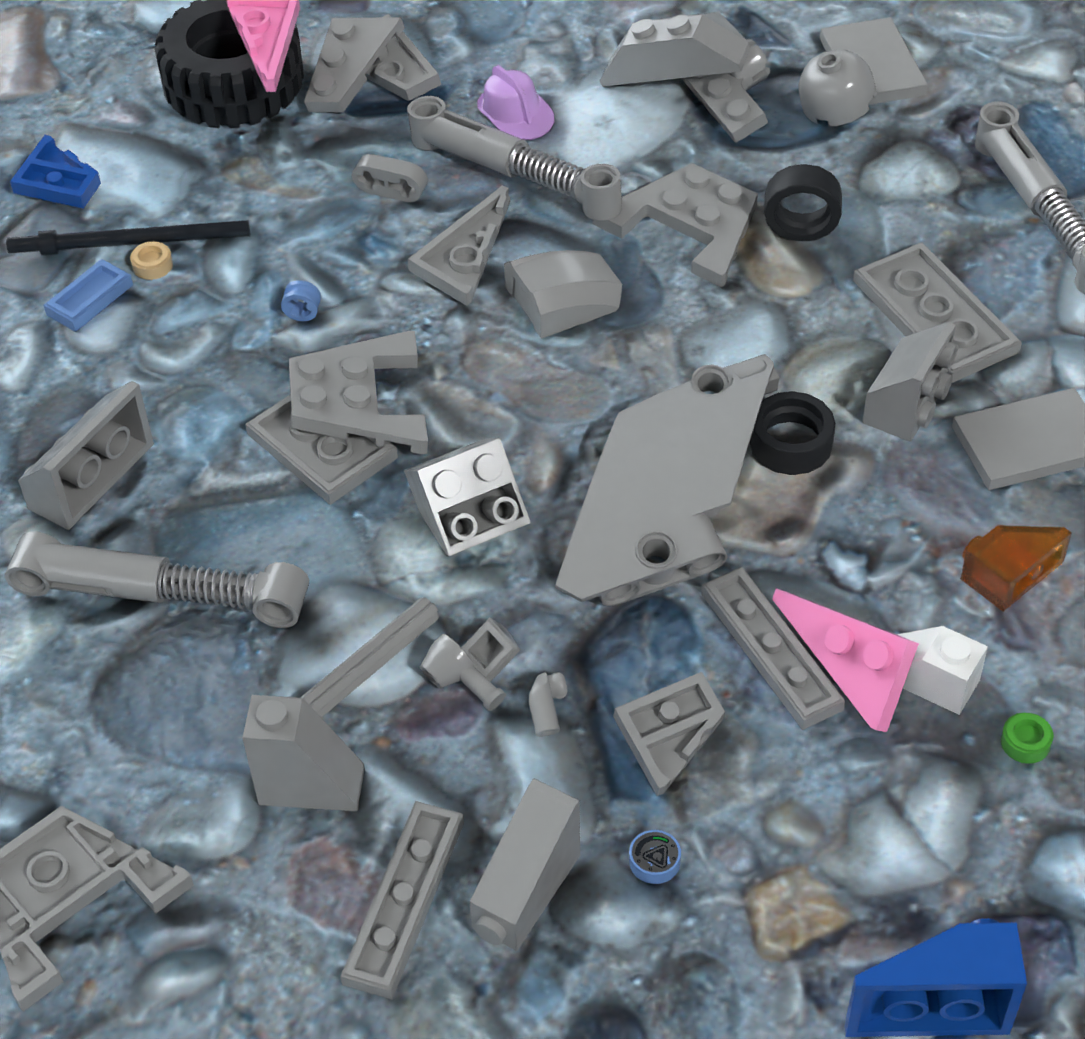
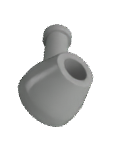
(449, 663)

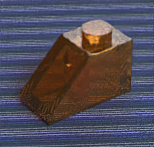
(1012, 560)

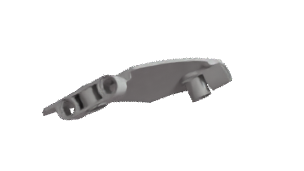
(661, 482)

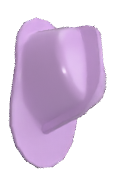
(514, 105)

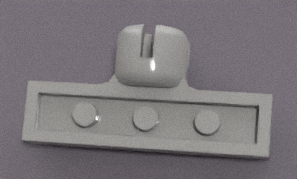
(727, 96)

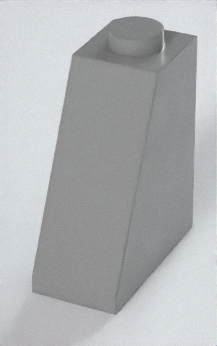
(299, 757)
(527, 865)

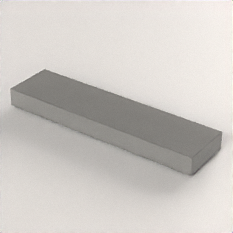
(773, 648)
(402, 900)

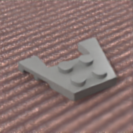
(697, 206)
(337, 392)
(54, 875)

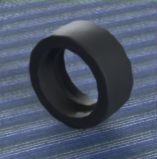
(809, 180)
(787, 457)

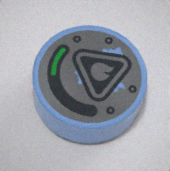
(654, 856)

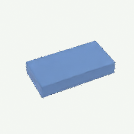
(88, 295)

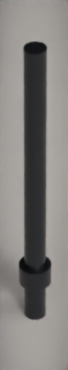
(50, 242)

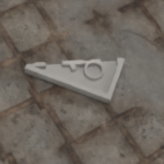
(460, 252)

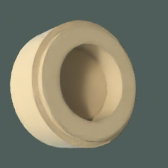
(151, 260)

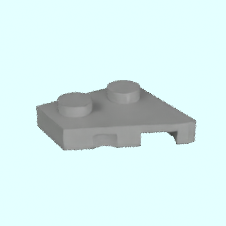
(669, 727)

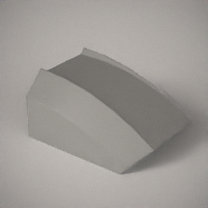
(562, 288)

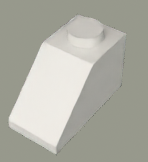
(945, 667)

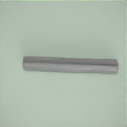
(371, 656)

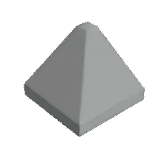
(491, 648)

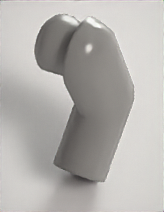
(542, 705)

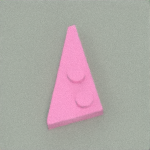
(266, 33)
(860, 657)

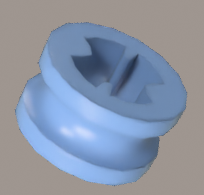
(303, 291)

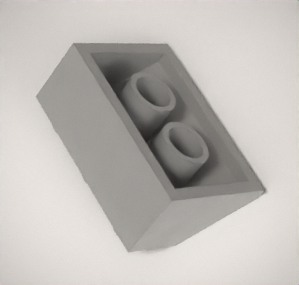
(89, 458)

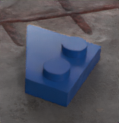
(55, 176)

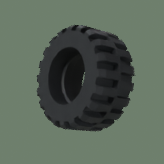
(210, 70)

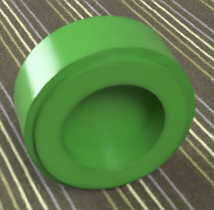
(1027, 737)

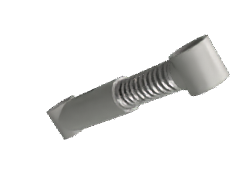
(438, 128)
(1033, 179)
(46, 564)

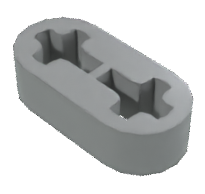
(389, 177)

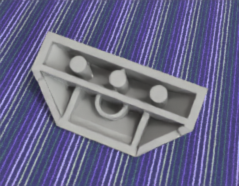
(676, 49)

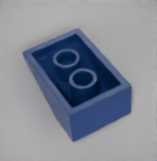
(945, 986)

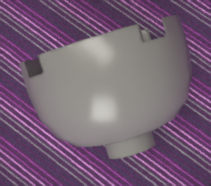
(836, 87)

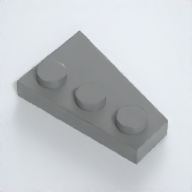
(345, 59)
(404, 69)

